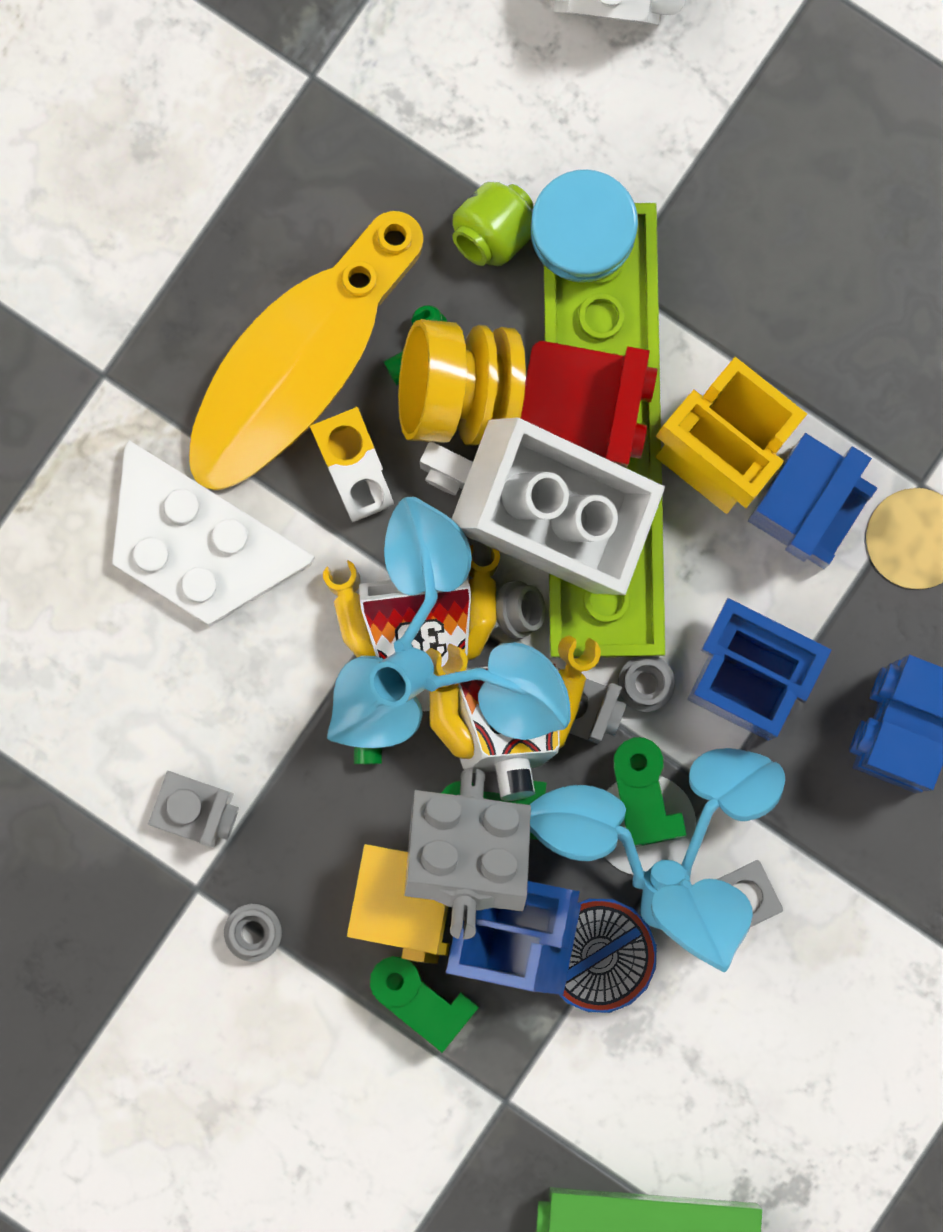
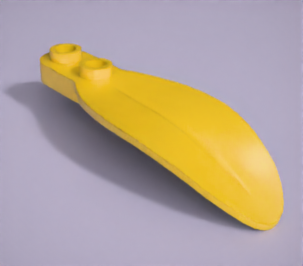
(296, 358)

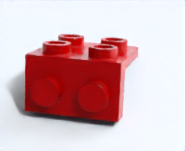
(590, 397)

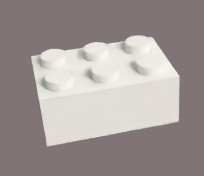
(557, 506)

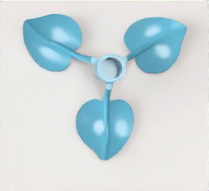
(377, 696)
(701, 917)

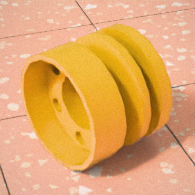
(459, 380)

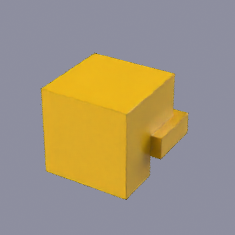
(729, 436)
(389, 917)

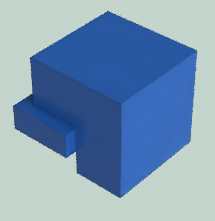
(814, 500)
(756, 670)
(522, 947)

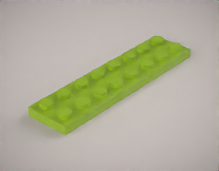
(607, 319)

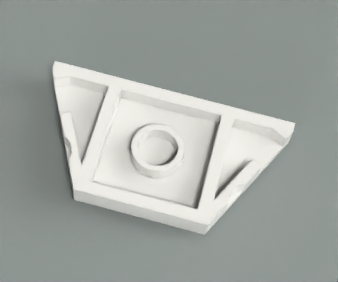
(194, 542)

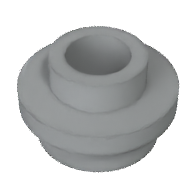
(519, 609)
(663, 675)
(234, 932)

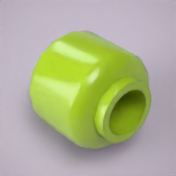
(493, 223)

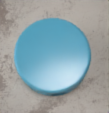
(584, 225)

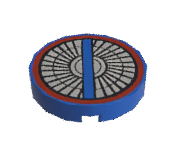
(609, 957)

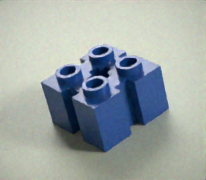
(907, 729)

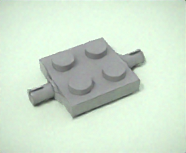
(468, 852)

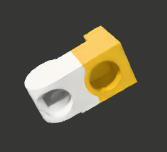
(353, 464)

